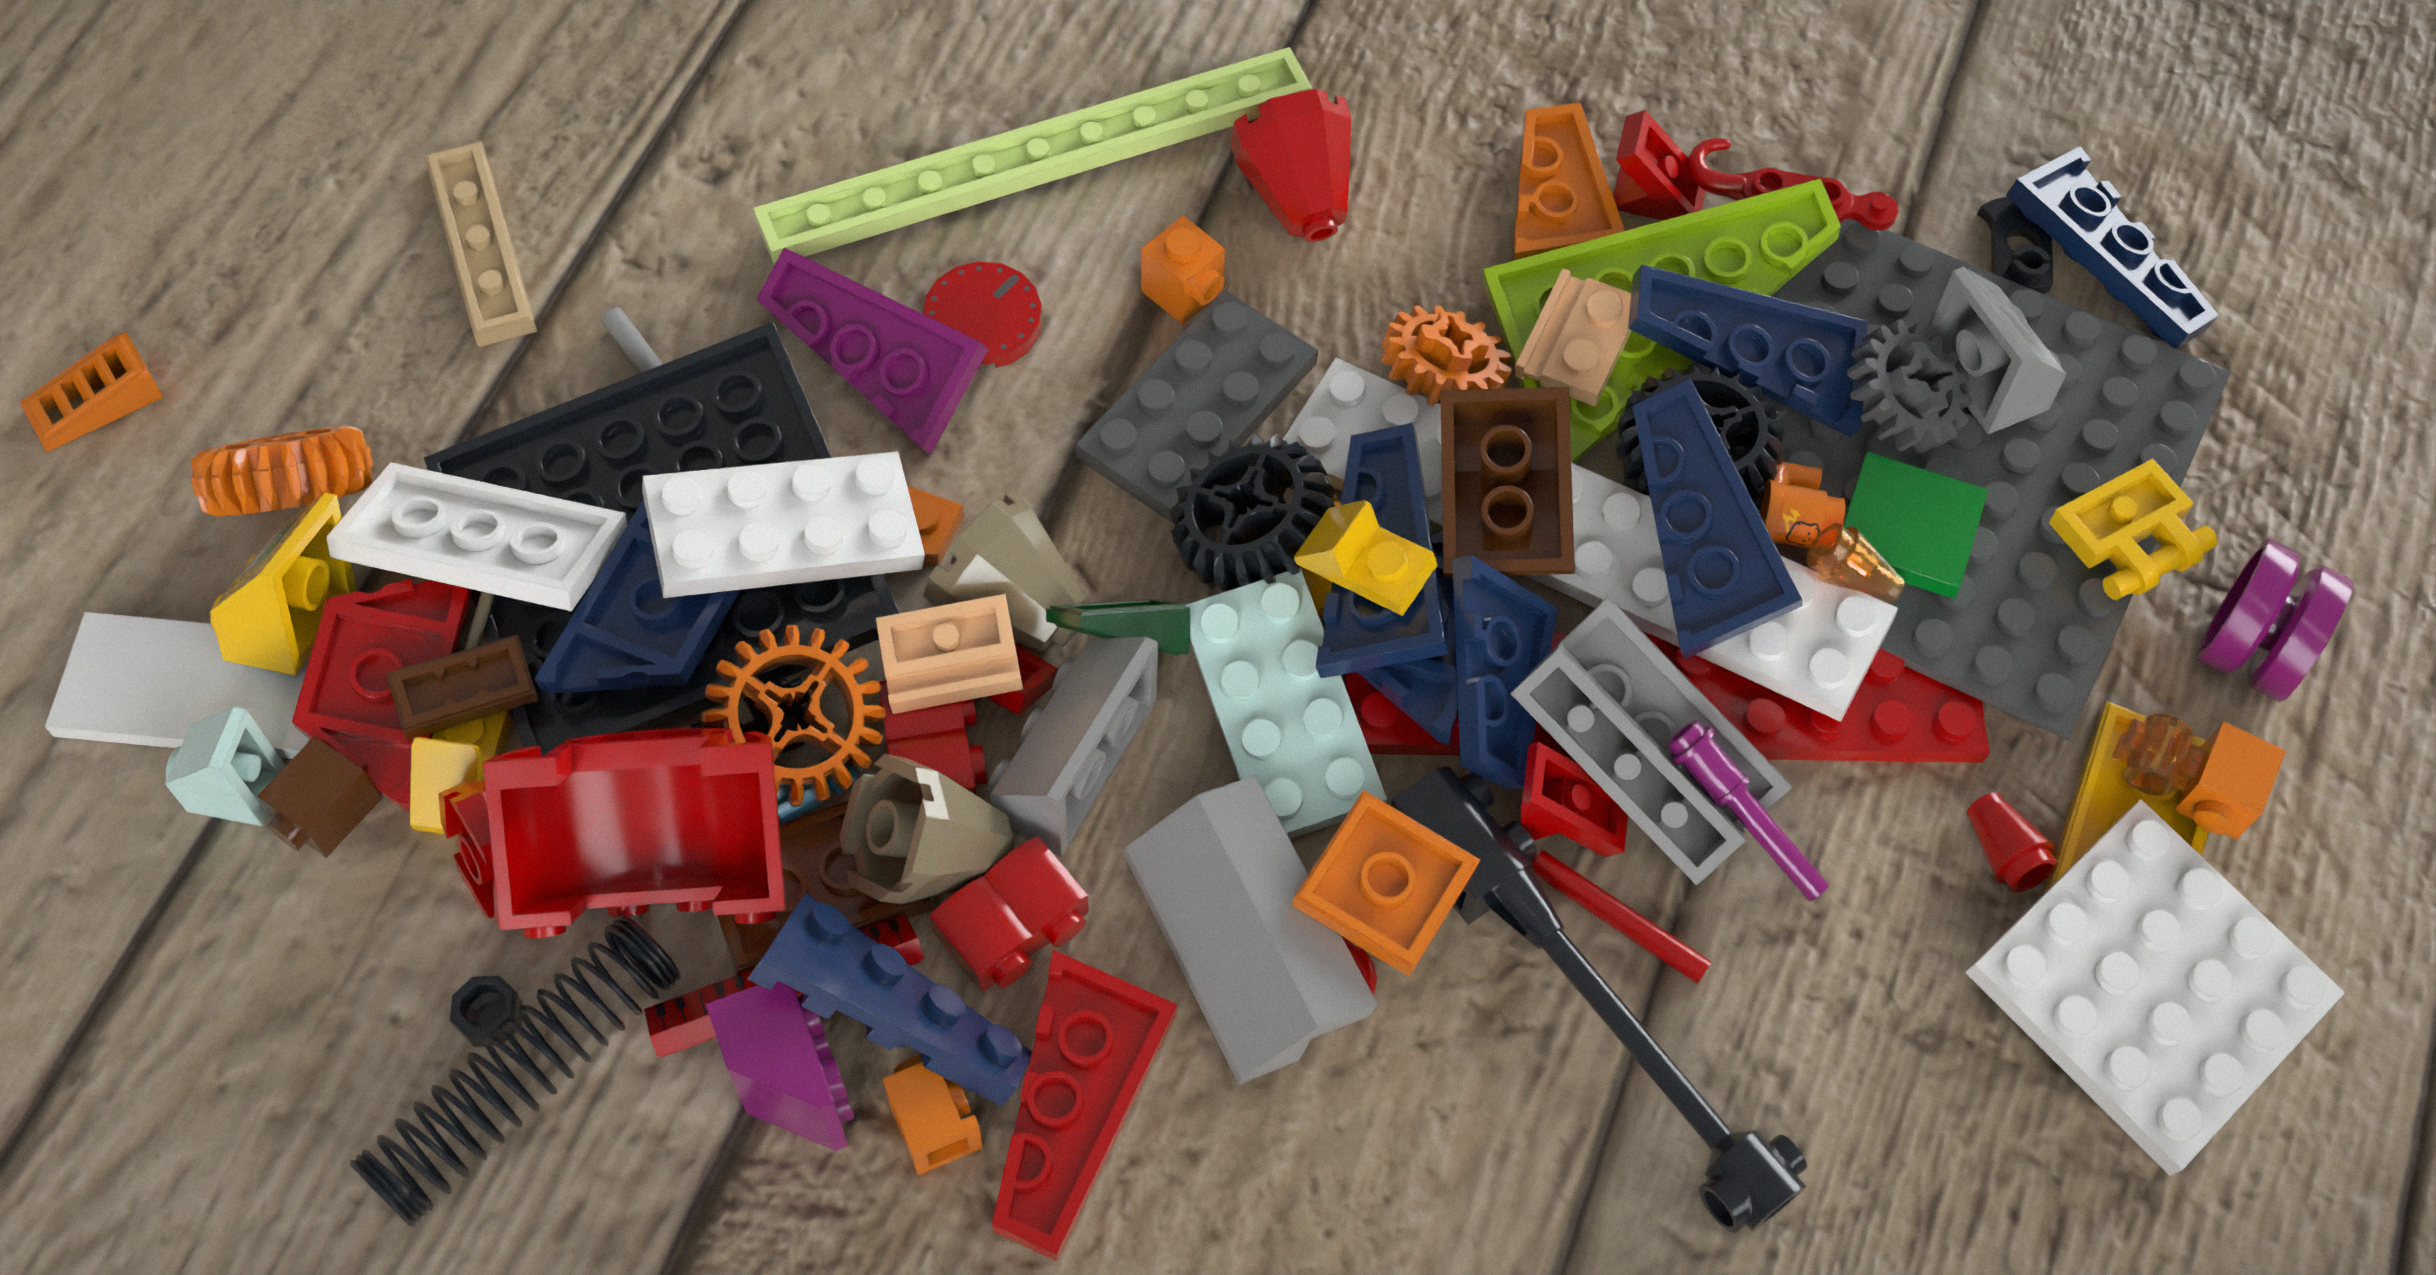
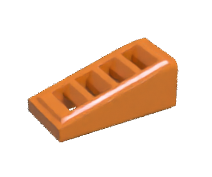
(100, 367)

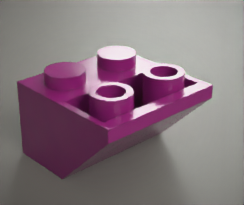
(780, 1064)

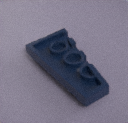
(2117, 252)
(1776, 344)
(1710, 535)
(1358, 632)
(899, 1005)

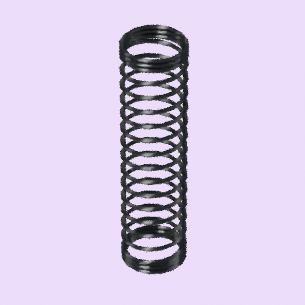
(414, 1203)

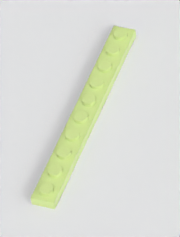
(1026, 156)

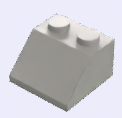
(2004, 359)

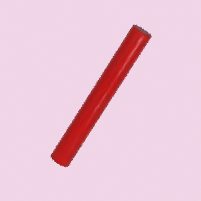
(1621, 917)

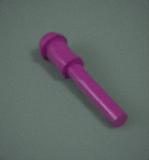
(1727, 785)

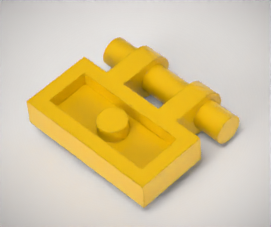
(2120, 515)

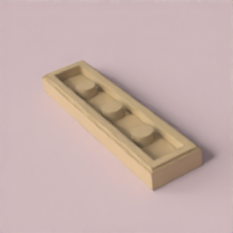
(480, 244)

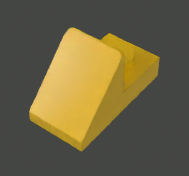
(1366, 558)
(449, 760)

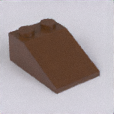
(1508, 479)

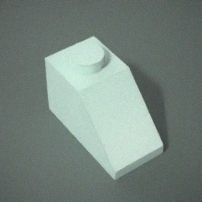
(224, 767)

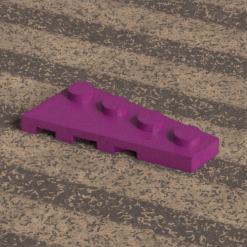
(886, 350)

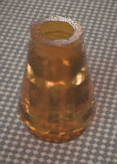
(1853, 563)

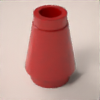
(2011, 843)

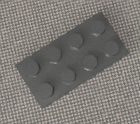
(1195, 399)

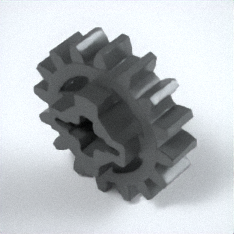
(1909, 387)

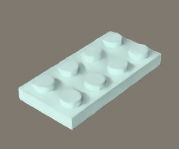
(1275, 709)

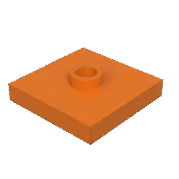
(1385, 883)

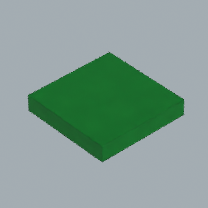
(1917, 521)

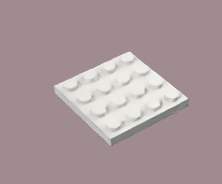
(2155, 986)

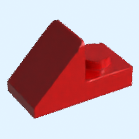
(1653, 172)
(1569, 802)

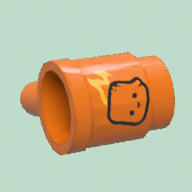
(1795, 506)

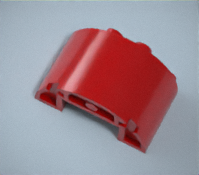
(635, 826)

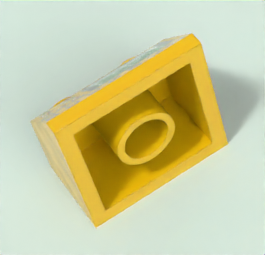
(280, 596)

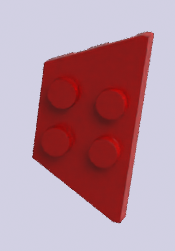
(346, 683)

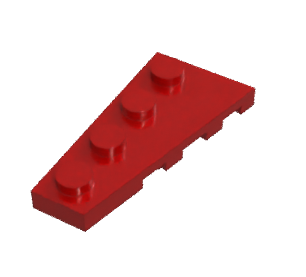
(1080, 1084)

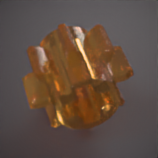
(2158, 754)

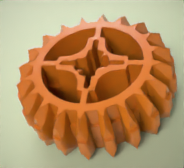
(281, 471)
(820, 732)

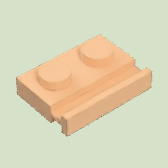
(1577, 337)
(949, 653)

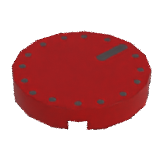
(989, 306)

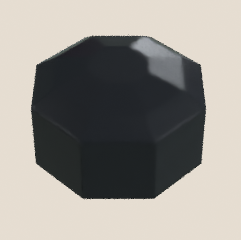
(482, 1007)

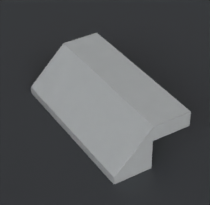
(1613, 710)
(1223, 897)

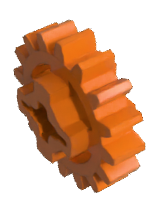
(1443, 354)

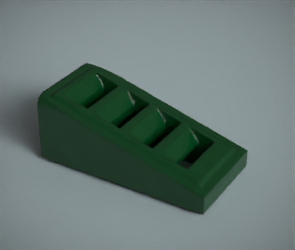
(1154, 618)

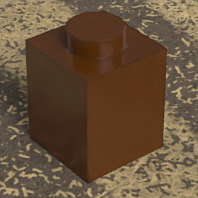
(318, 798)

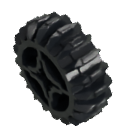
(1737, 415)
(1246, 497)

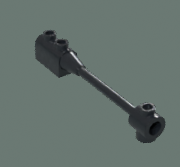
(1745, 1172)

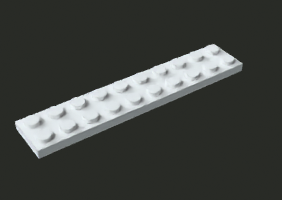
(1806, 655)

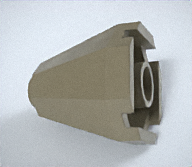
(1012, 556)
(919, 833)

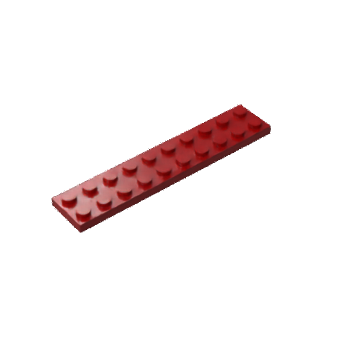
(1890, 719)

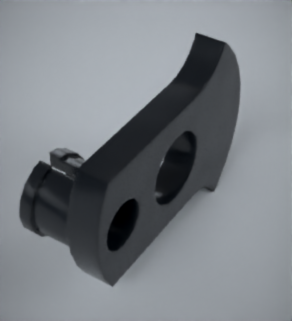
(2028, 263)

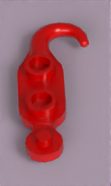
(1872, 210)

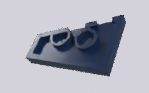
(1499, 641)

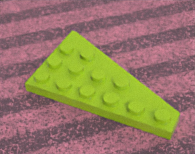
(1739, 244)

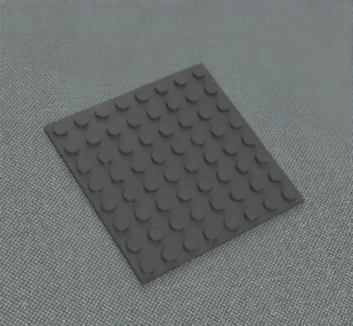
(2028, 610)

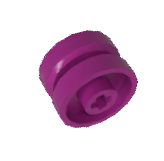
(2283, 625)

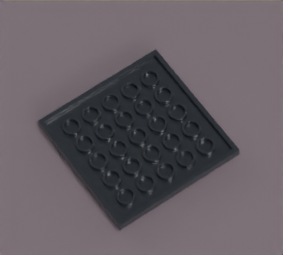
(696, 413)

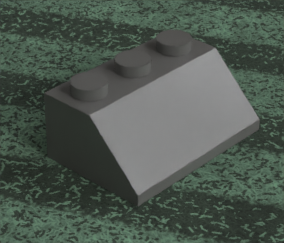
(1077, 739)

